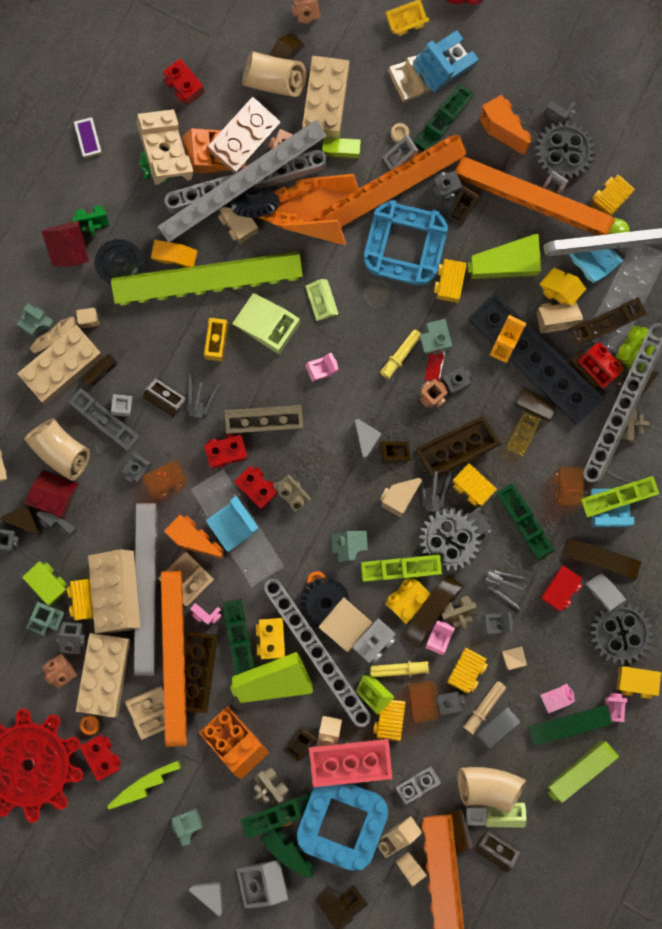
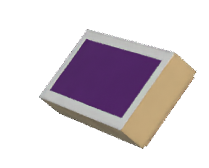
(88, 138)

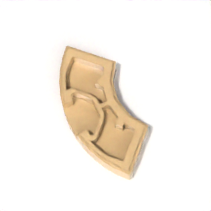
(53, 335)

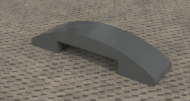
(103, 419)

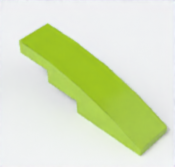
(620, 496)
(401, 568)
(139, 788)

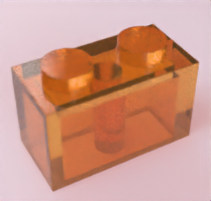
(165, 479)
(569, 486)
(423, 701)

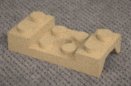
(158, 131)

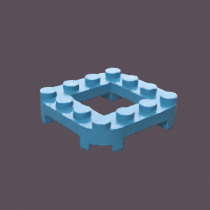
(410, 217)
(334, 852)

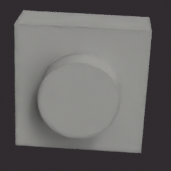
(121, 405)
(476, 815)

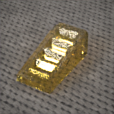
(519, 444)

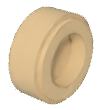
(399, 131)

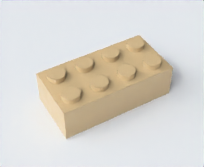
(326, 94)
(60, 365)
(114, 591)
(103, 675)

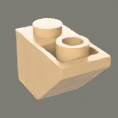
(240, 227)
(329, 731)
(398, 837)

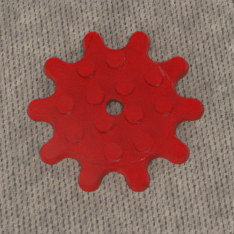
(50, 767)

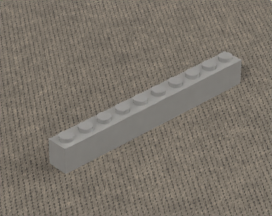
(242, 180)

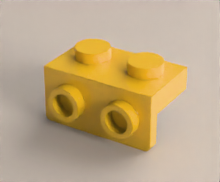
(406, 17)
(407, 599)

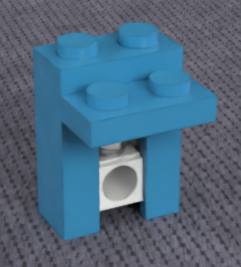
(441, 71)

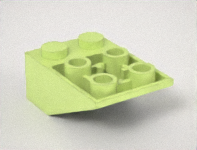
(267, 323)

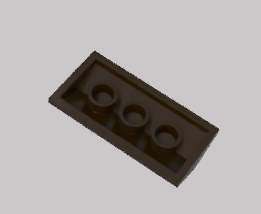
(458, 446)
(199, 666)

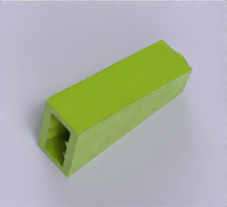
(508, 260)
(273, 680)
(582, 771)

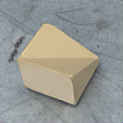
(87, 318)
(514, 658)

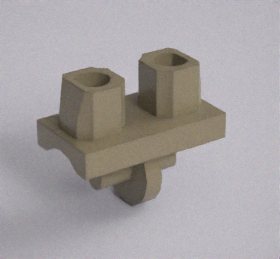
(631, 432)
(292, 492)
(461, 615)
(266, 789)

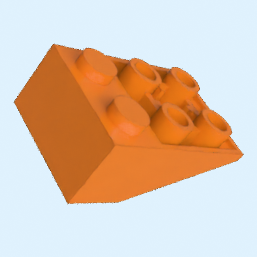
(504, 125)
(195, 146)
(188, 538)
(234, 743)

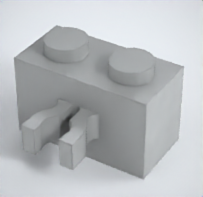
(374, 641)

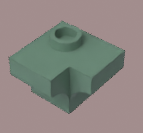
(34, 320)
(437, 338)
(348, 544)
(44, 617)
(186, 824)

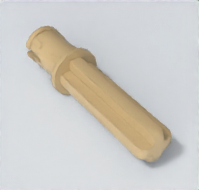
(485, 707)

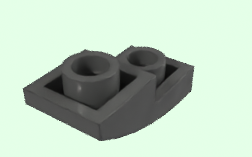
(51, 520)
(498, 728)

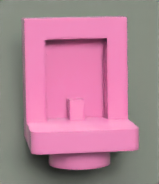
(322, 367)
(199, 614)
(439, 637)
(558, 698)
(616, 706)

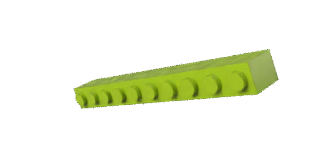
(206, 277)

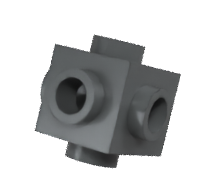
(446, 185)
(71, 638)

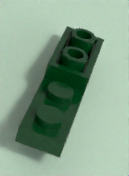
(288, 854)

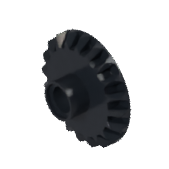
(255, 203)
(118, 248)
(313, 594)

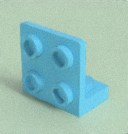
(597, 263)
(613, 518)
(232, 524)

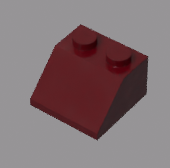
(66, 245)
(51, 494)

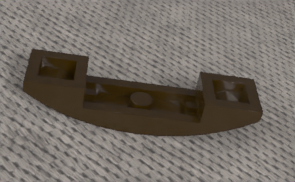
(607, 322)
(601, 558)
(431, 611)

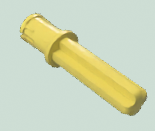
(395, 360)
(400, 669)

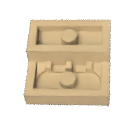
(407, 80)
(194, 577)
(345, 624)
(148, 712)

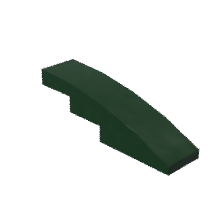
(444, 118)
(525, 522)
(238, 636)
(570, 725)
(275, 816)

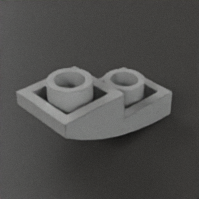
(605, 592)
(418, 785)

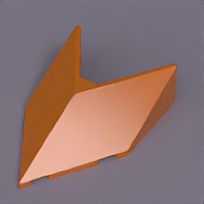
(308, 197)

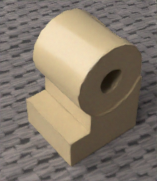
(411, 868)

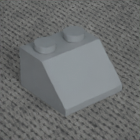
(262, 884)

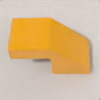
(173, 253)
(507, 338)

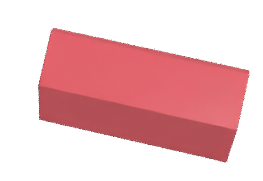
(350, 763)

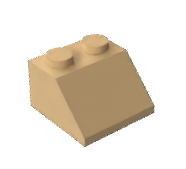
(558, 317)
(399, 496)

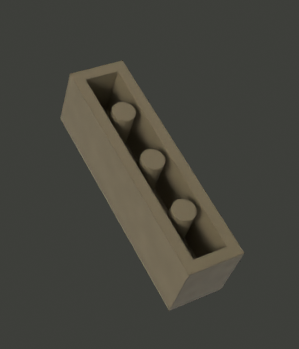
(263, 419)

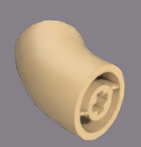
(274, 74)
(58, 449)
(489, 787)

